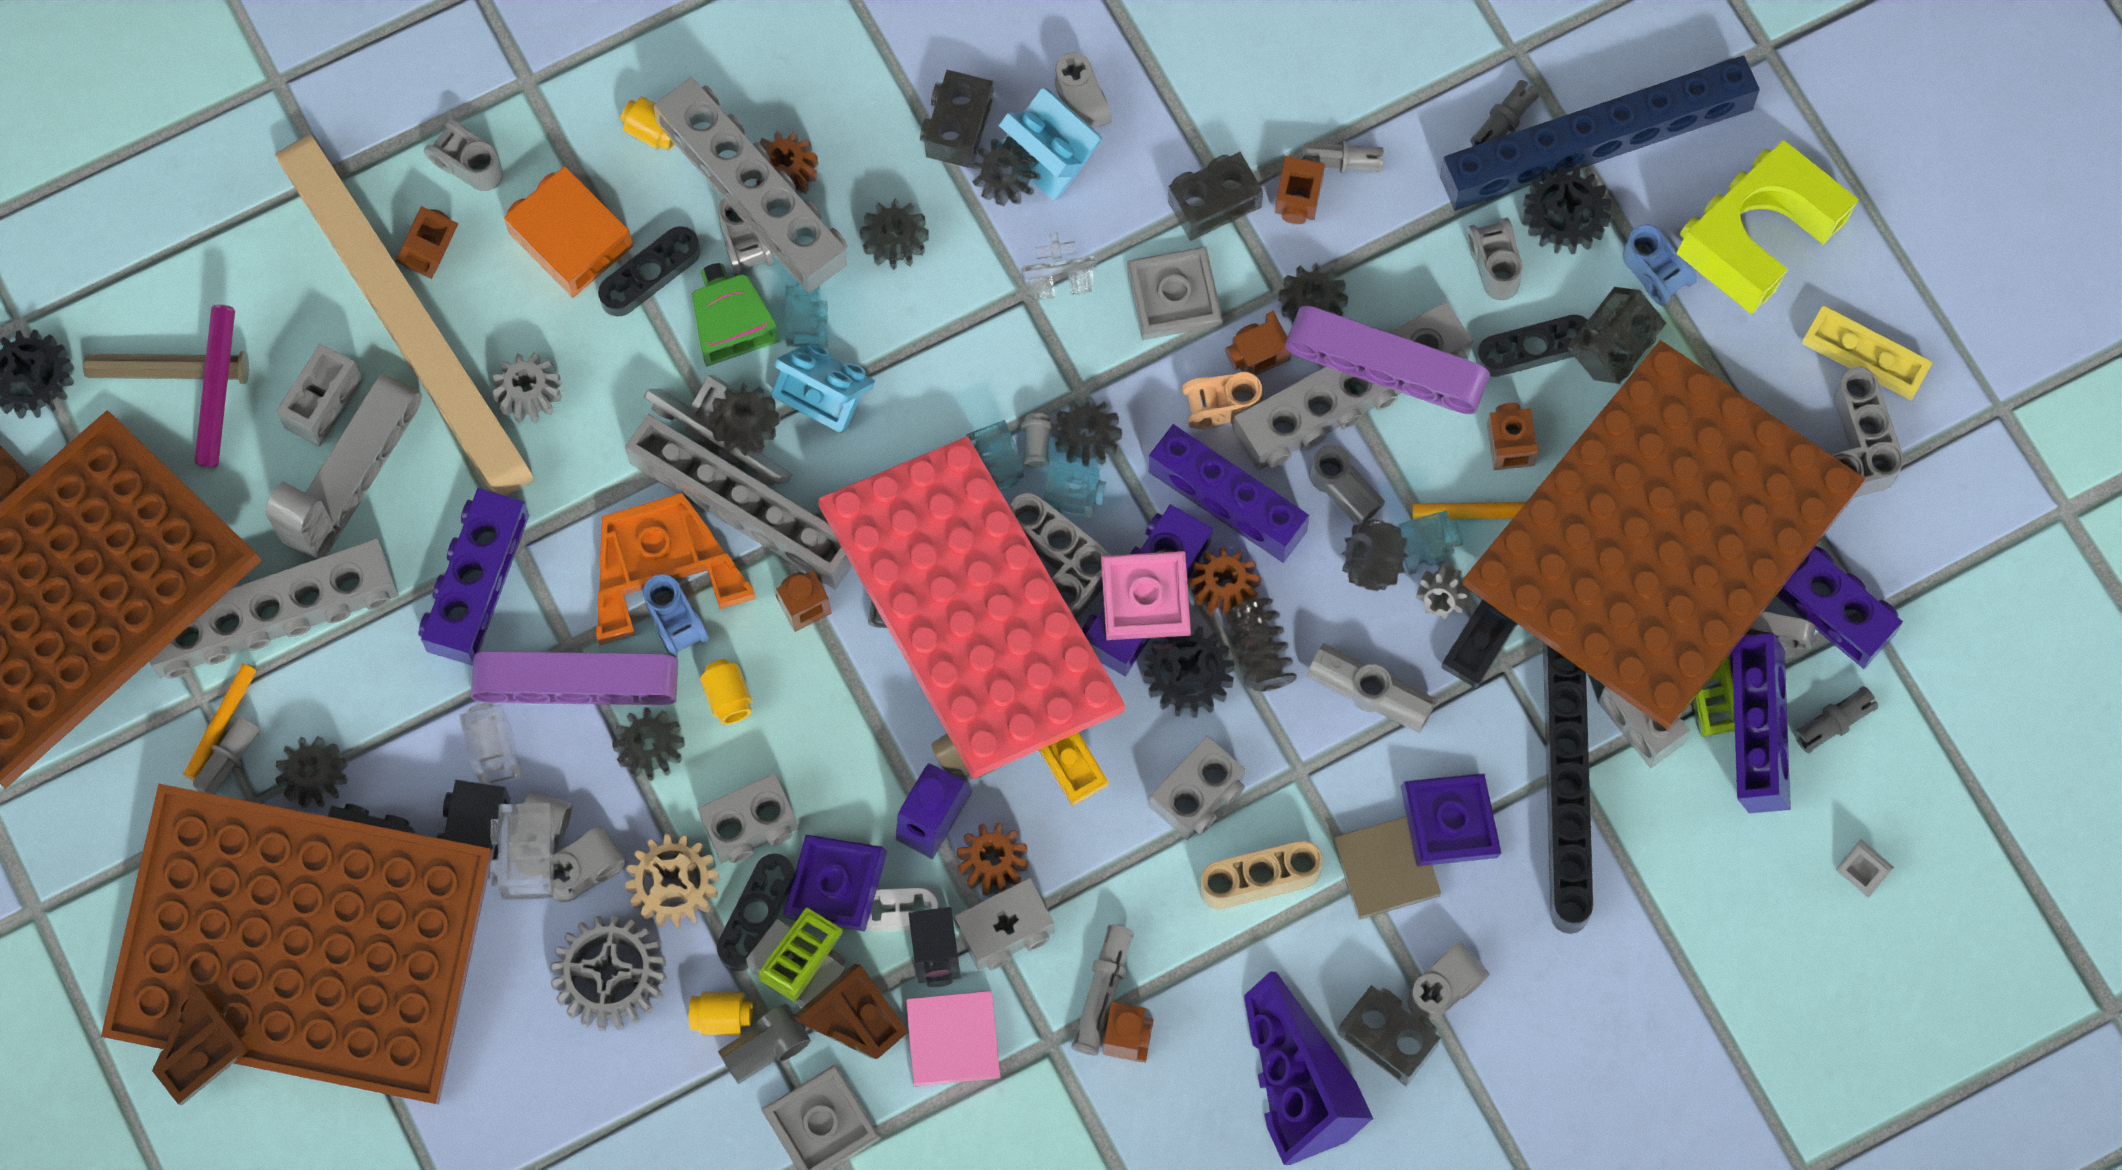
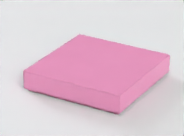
(1145, 595)
(953, 1038)

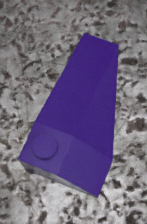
(1306, 1084)

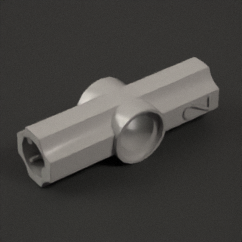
(1395, 701)

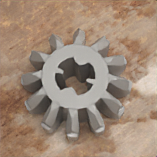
(510, 390)

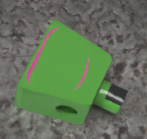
(730, 316)

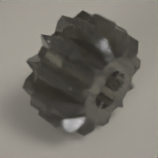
(1006, 186)
(904, 223)
(1317, 285)
(1087, 418)
(745, 432)
(1374, 555)
(664, 748)
(319, 758)

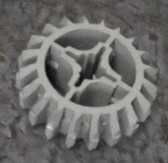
(590, 970)

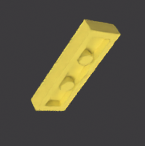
(1861, 347)

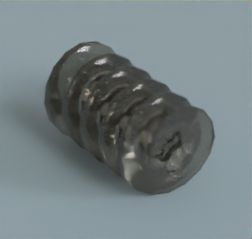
(1257, 645)

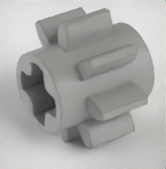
(1442, 591)

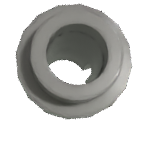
(1037, 437)

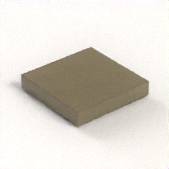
(1383, 869)

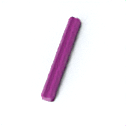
(214, 386)

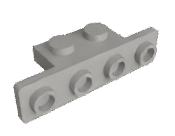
(698, 427)

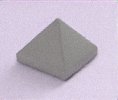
(1864, 868)

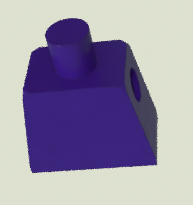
(933, 808)

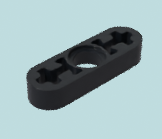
(619, 279)
(1503, 342)
(757, 879)

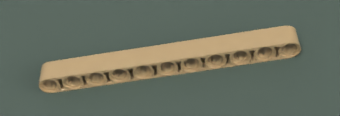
(404, 317)

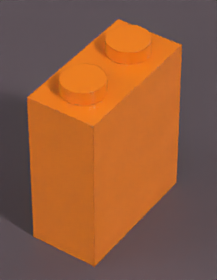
(568, 231)

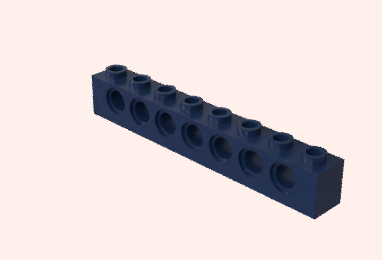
(1599, 132)

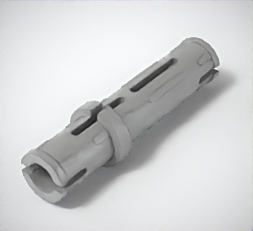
(1106, 976)

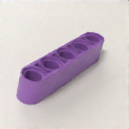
(1387, 360)
(574, 678)

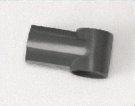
(1348, 487)
(773, 1039)

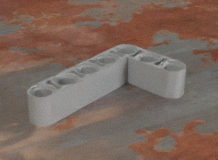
(1864, 446)
(316, 518)
(1066, 560)

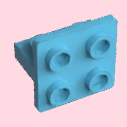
(1053, 137)
(820, 385)

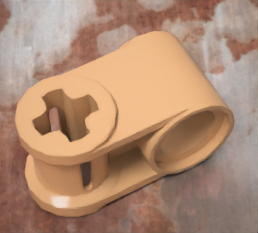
(1219, 398)

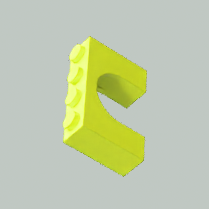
(1778, 182)

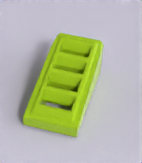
(1725, 675)
(781, 983)

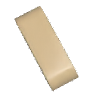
(1276, 860)

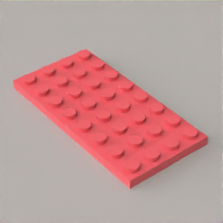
(971, 607)

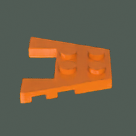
(653, 541)

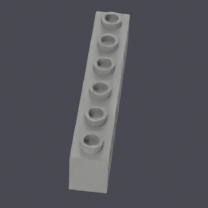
(807, 263)
(1268, 447)
(738, 500)
(293, 619)

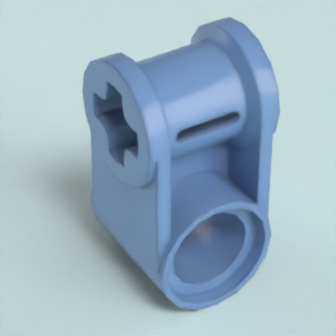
(1660, 271)
(676, 621)

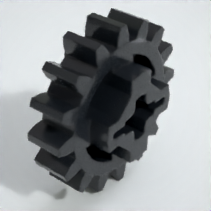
(1579, 198)
(44, 360)
(1201, 683)

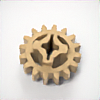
(683, 867)

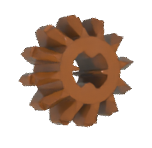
(794, 153)
(1216, 571)
(1003, 847)

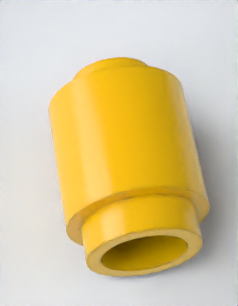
(641, 124)
(726, 691)
(720, 1013)

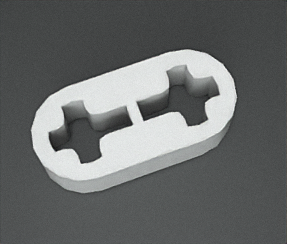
(895, 900)

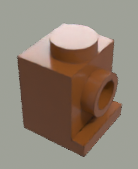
(1299, 178)
(426, 241)
(1259, 346)
(1507, 449)
(803, 599)
(1127, 1032)

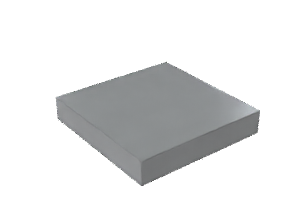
(1174, 293)
(821, 1122)

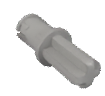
(1344, 156)
(226, 756)

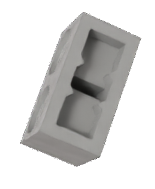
(319, 395)
(1644, 734)
(1189, 783)
(743, 809)

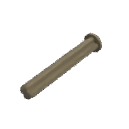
(159, 366)

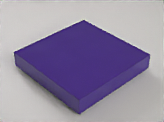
(1450, 819)
(836, 881)

